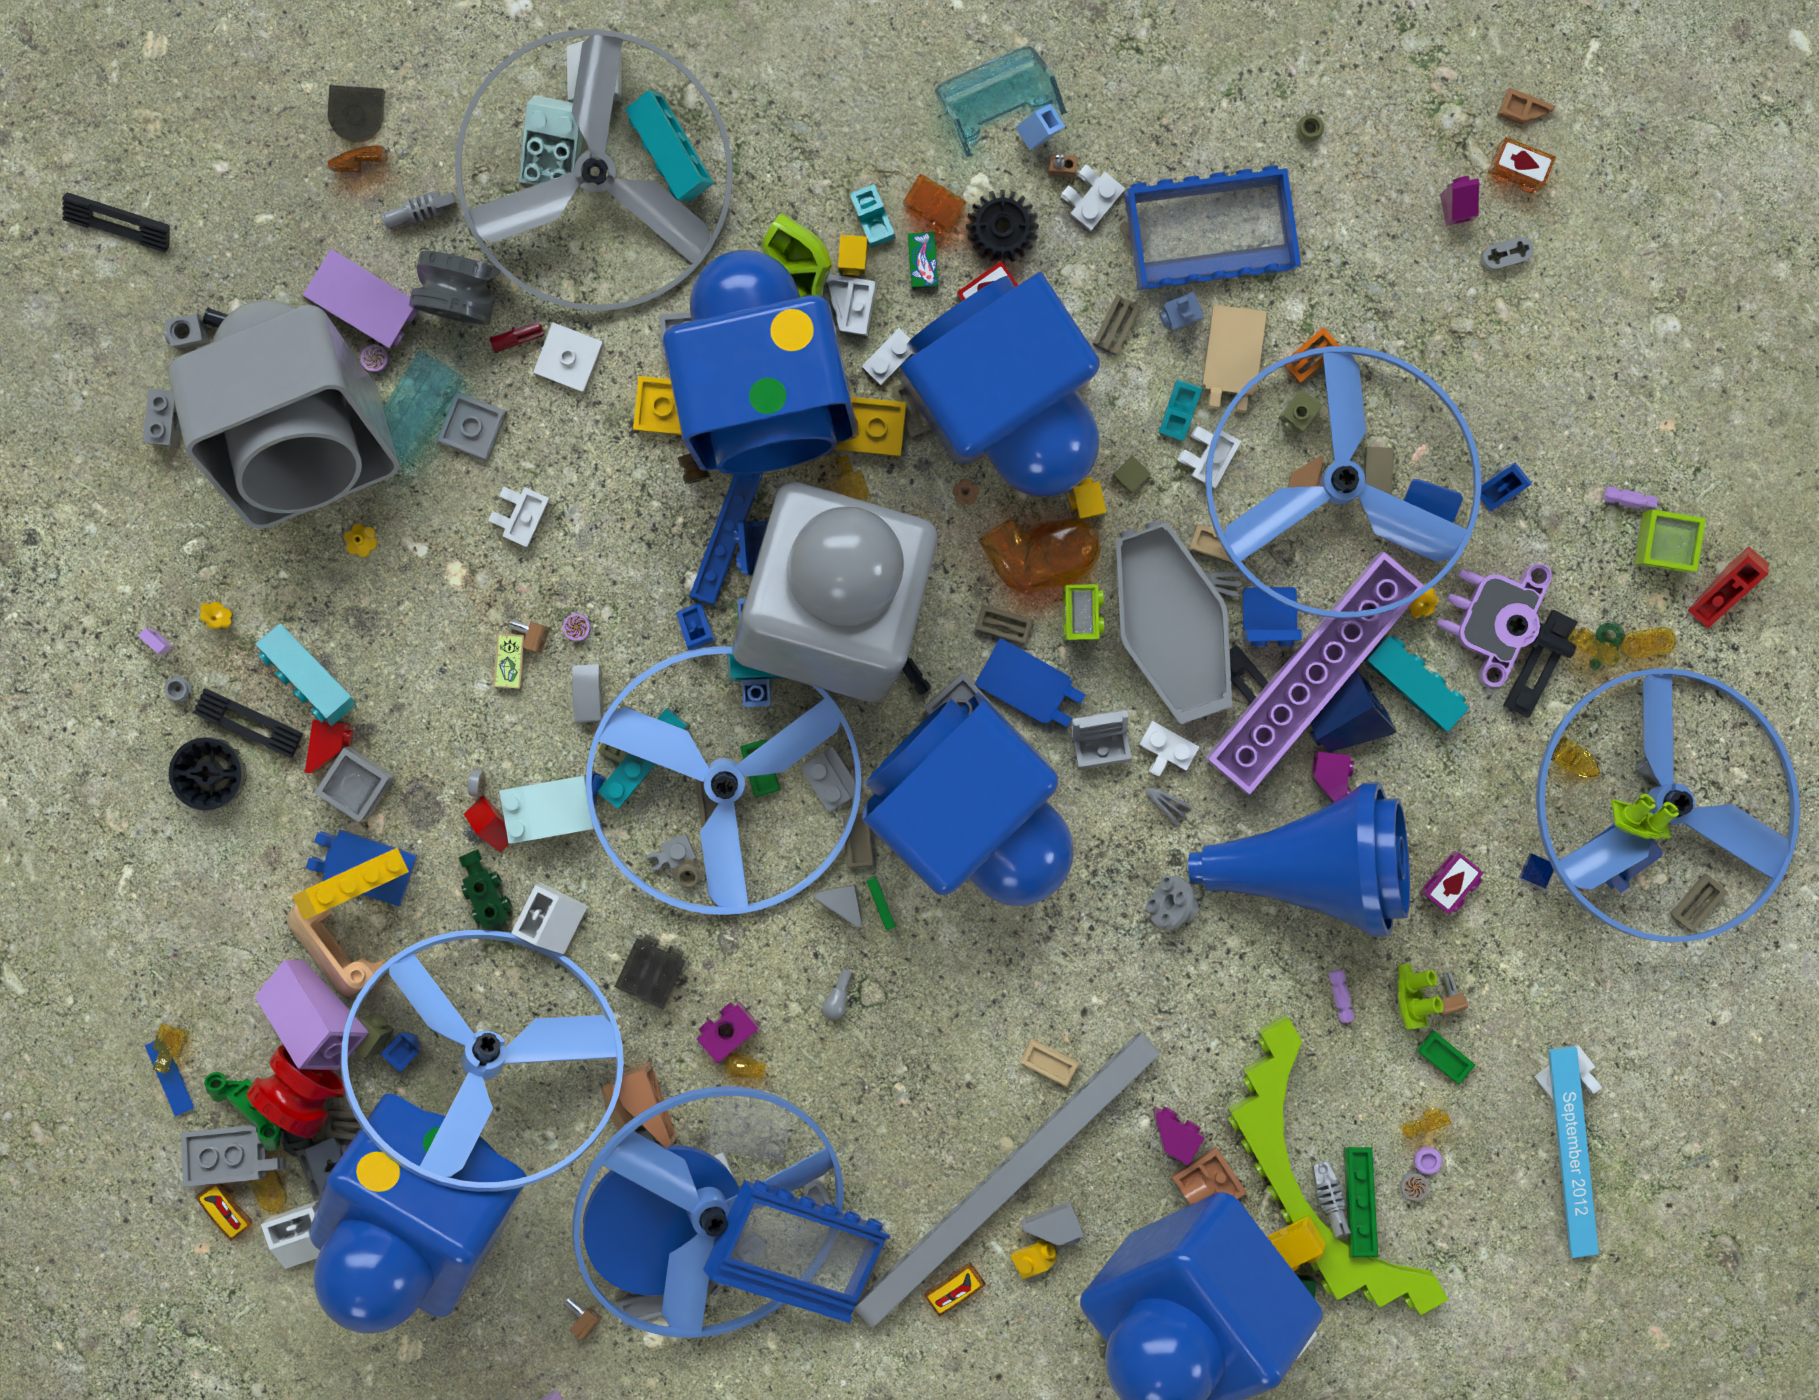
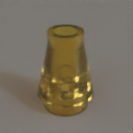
(743, 1066)

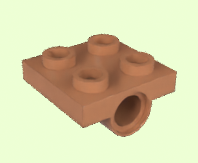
(1208, 1176)

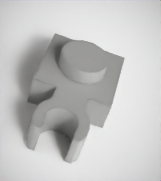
(674, 852)

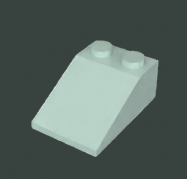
(546, 809)

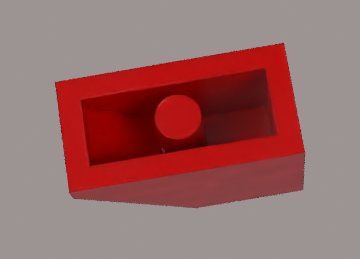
(326, 743)

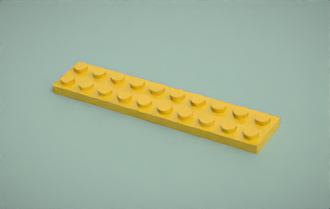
(878, 421)

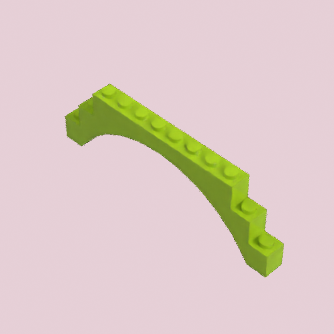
(1262, 1126)

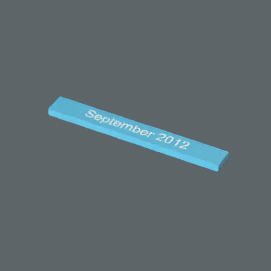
(1573, 1151)

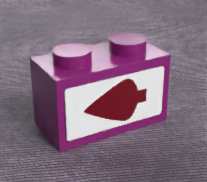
(1452, 883)

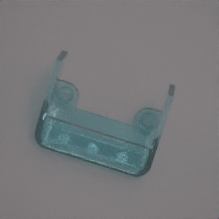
(995, 90)

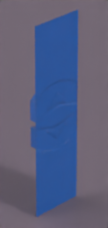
(172, 1085)

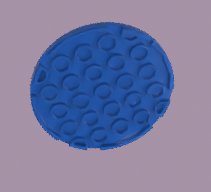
(634, 1230)

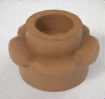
(972, 489)

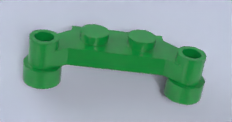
(235, 1094)

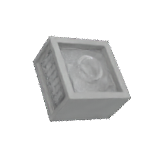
(355, 784)

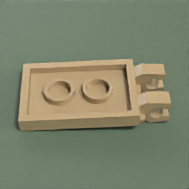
(1233, 353)

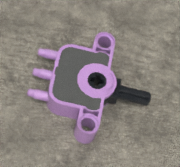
(1487, 617)

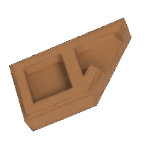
(1523, 107)
(1307, 475)
(620, 1115)

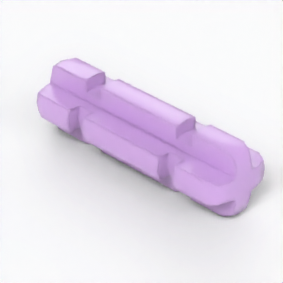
(1630, 498)
(1341, 996)

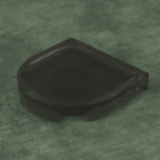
(355, 111)

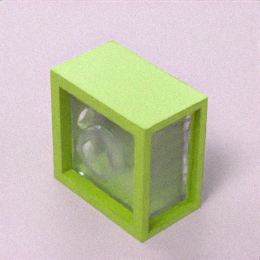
(1670, 541)
(1081, 612)

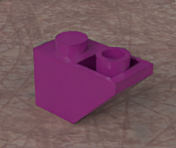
(1461, 200)
(1331, 773)
(1177, 1137)

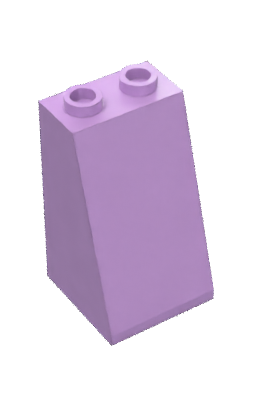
(360, 299)
(308, 1016)

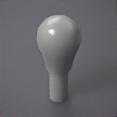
(835, 1003)

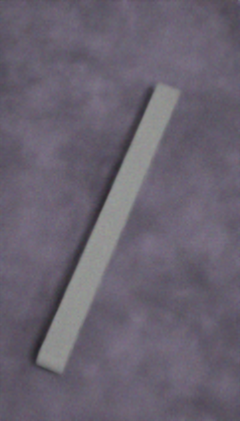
(1006, 1179)

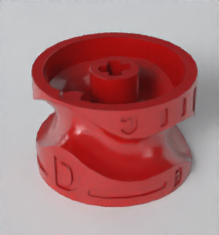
(295, 1096)

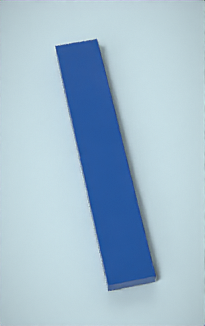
(722, 541)

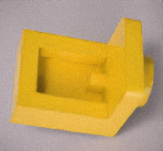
(1034, 1258)

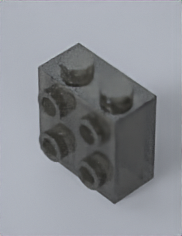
(651, 971)

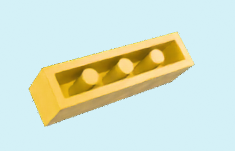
(350, 884)
(1299, 1243)

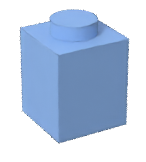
(1040, 127)

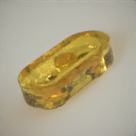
(1647, 642)
(1603, 652)
(269, 1184)

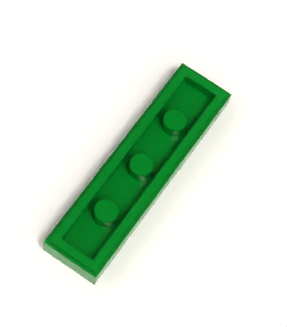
(1360, 1202)

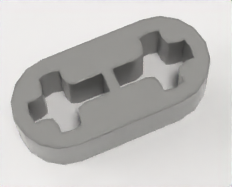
(1508, 259)

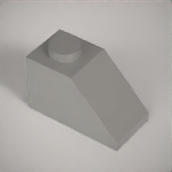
(1055, 1225)

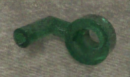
(1602, 637)

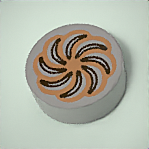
(476, 783)
(1414, 1186)

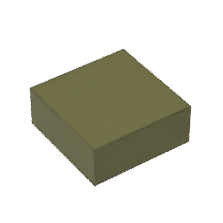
(1131, 474)

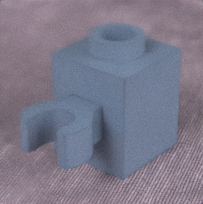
(1181, 312)

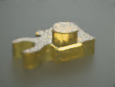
(1431, 1120)

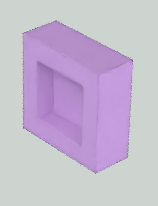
(155, 641)

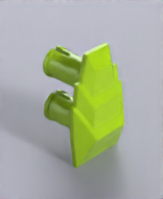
(1638, 821)
(1411, 1002)

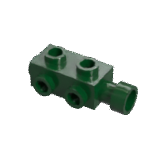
(489, 897)

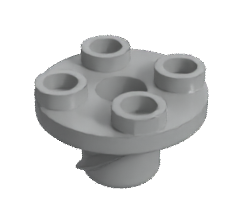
(1172, 903)

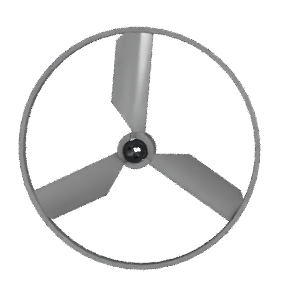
(592, 114)

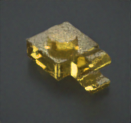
(852, 483)
(169, 1043)

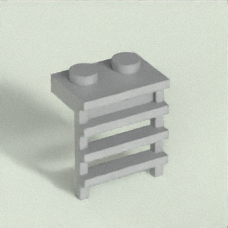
(1101, 739)

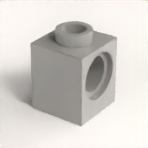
(197, 336)

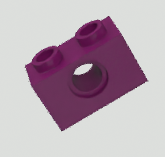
(719, 1045)

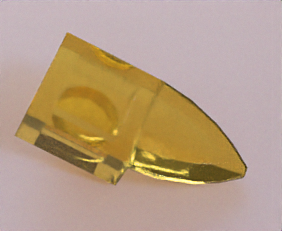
(1575, 759)

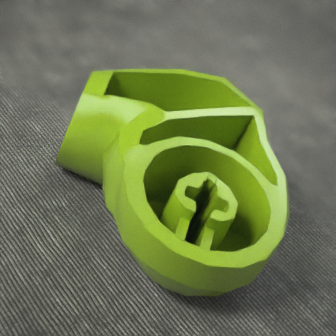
(799, 253)

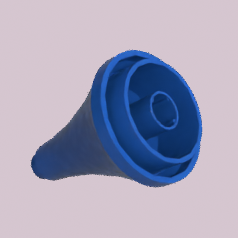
(1334, 861)

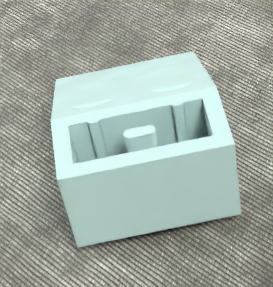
(549, 140)

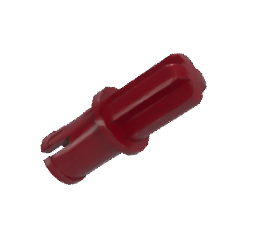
(516, 336)

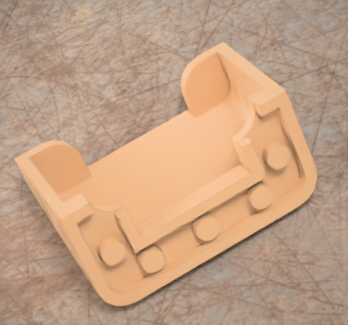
(344, 975)

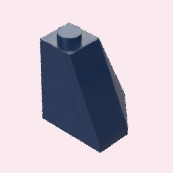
(1351, 716)

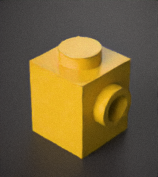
(1087, 499)

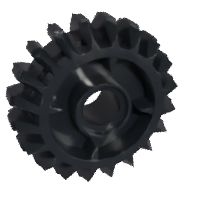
(1002, 210)

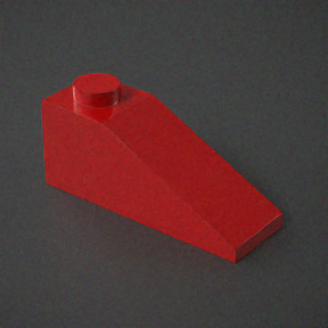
(1730, 586)

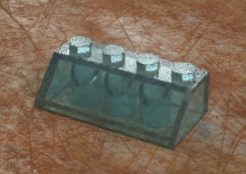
(419, 405)

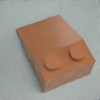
(640, 1092)

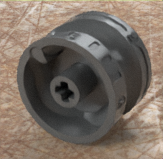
(454, 287)

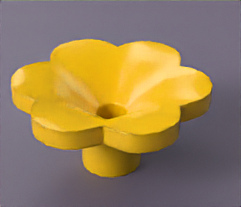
(366, 543)
(1424, 604)
(215, 615)

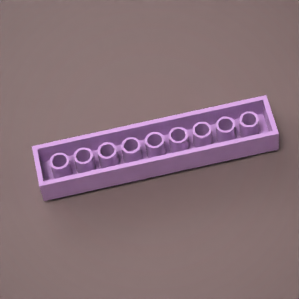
(1312, 675)

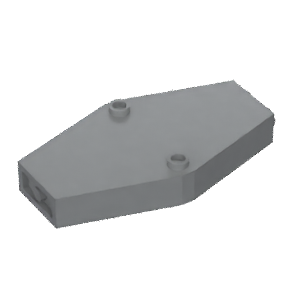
(1173, 622)

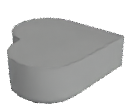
(817, 1192)

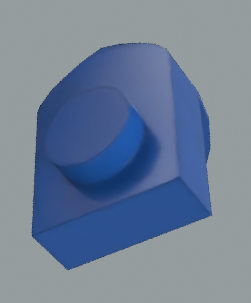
(401, 1050)

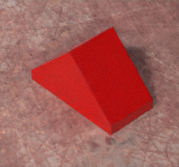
(488, 823)

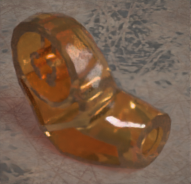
(1044, 556)

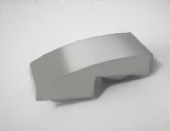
(587, 693)

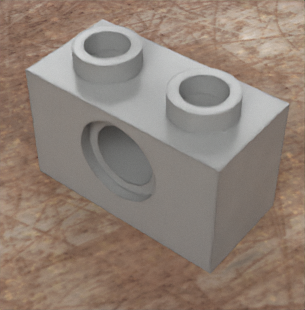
(161, 420)

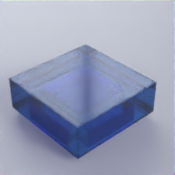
(1537, 871)

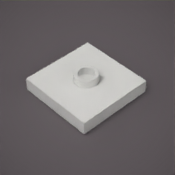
(568, 357)

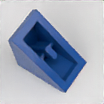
(1503, 486)
(695, 626)

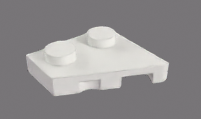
(852, 302)

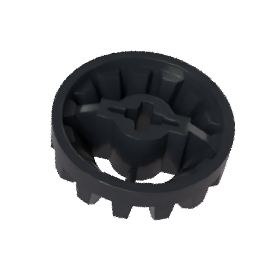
(185, 776)

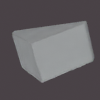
(842, 901)

